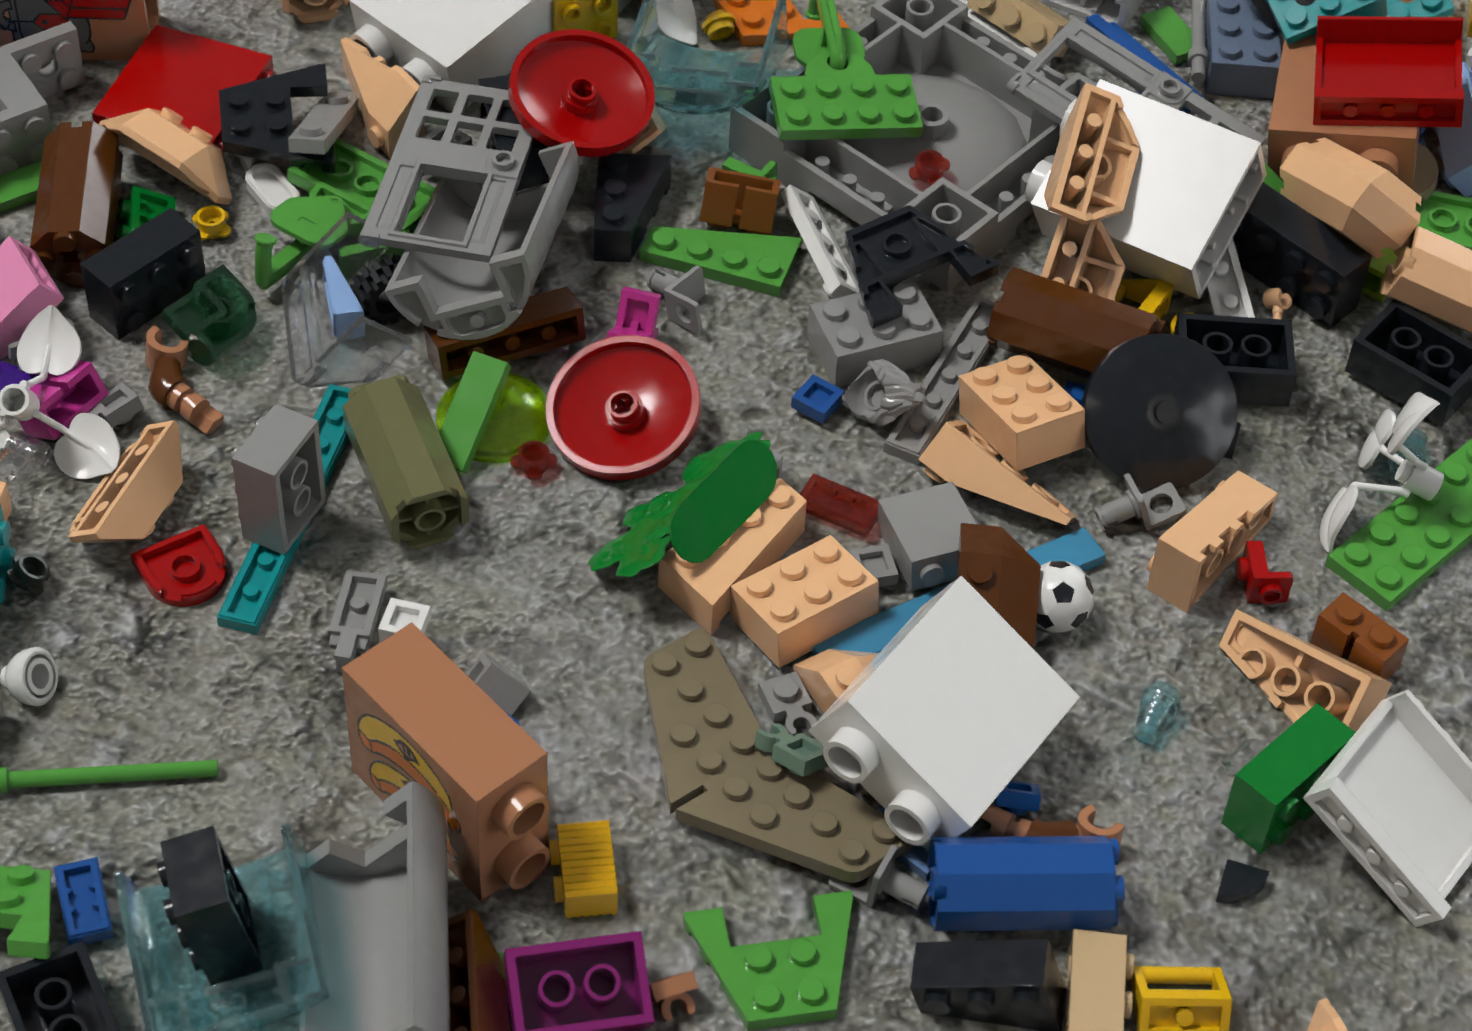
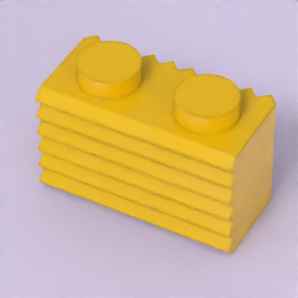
(586, 869)

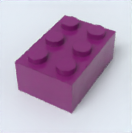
(579, 985)

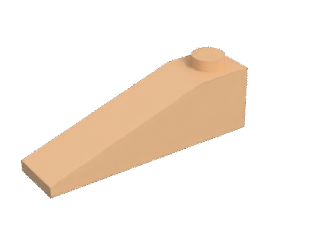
(382, 94)
(971, 463)
(1300, 673)

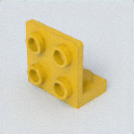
(588, 15)

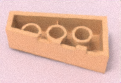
(1209, 539)
(705, 587)

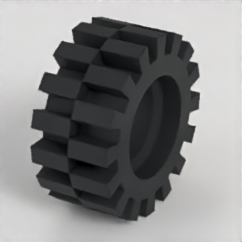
(370, 286)

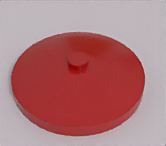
(581, 91)
(623, 407)

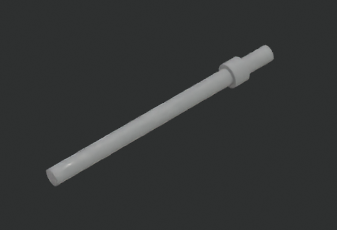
(1198, 55)

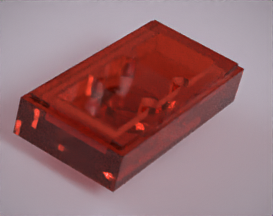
(840, 505)

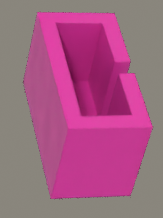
(65, 398)

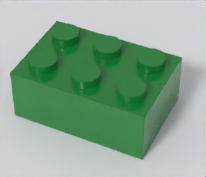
(1271, 787)

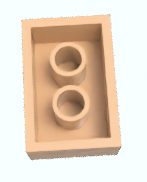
(1021, 411)
(804, 600)

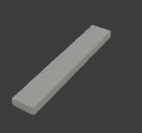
(960, 355)

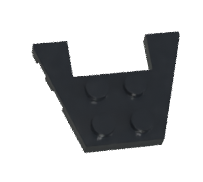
(260, 120)
(903, 247)

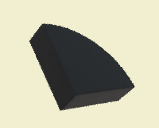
(1240, 882)

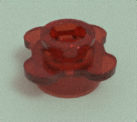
(929, 160)
(533, 459)

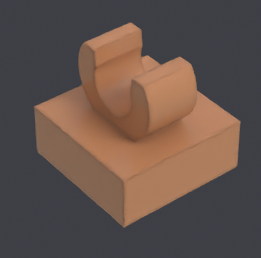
(673, 989)

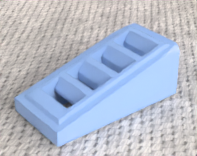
(341, 300)

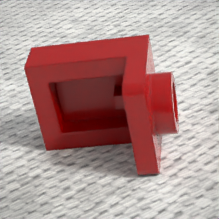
(1258, 582)

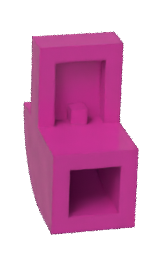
(636, 314)

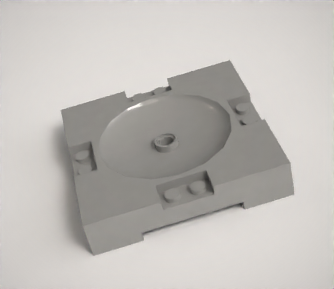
(965, 116)

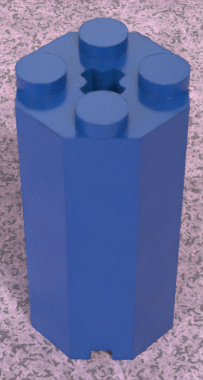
(1024, 883)

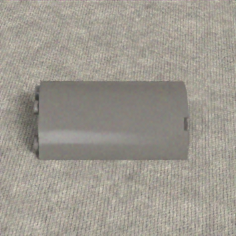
(475, 297)
(385, 924)

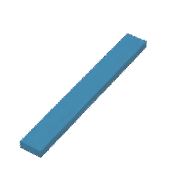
(878, 630)

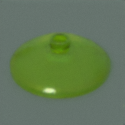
(515, 419)

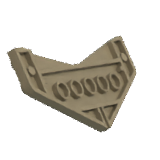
(735, 789)

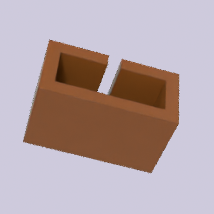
(740, 201)
(1375, 643)

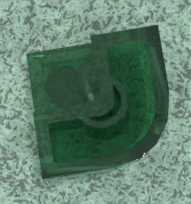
(213, 316)

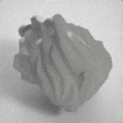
(882, 393)

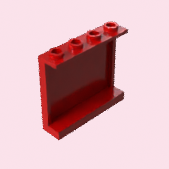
(1388, 71)
(184, 76)

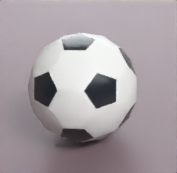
(1064, 597)

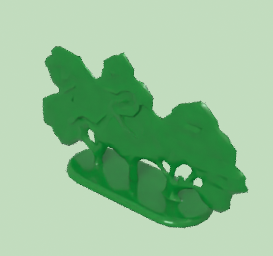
(717, 498)

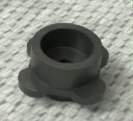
(29, 573)

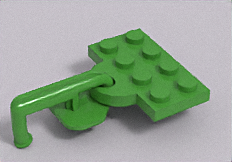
(840, 89)
(330, 197)

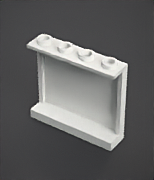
(1402, 805)

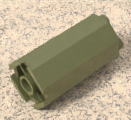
(405, 462)

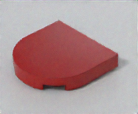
(182, 568)

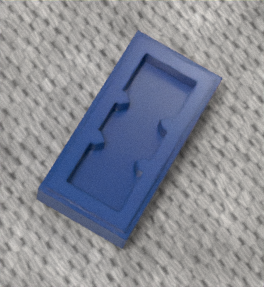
(83, 901)

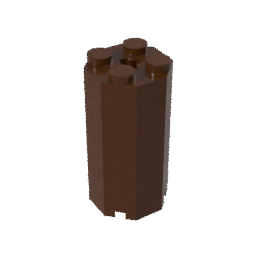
(76, 198)
(1063, 322)

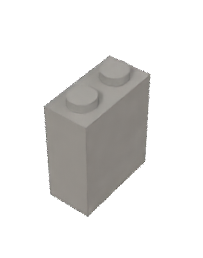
(924, 533)

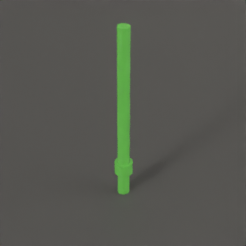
(106, 774)

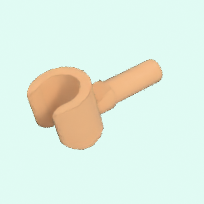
(1276, 301)

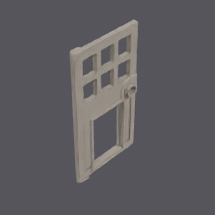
(1152, 83)
(419, 156)

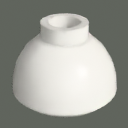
(31, 676)

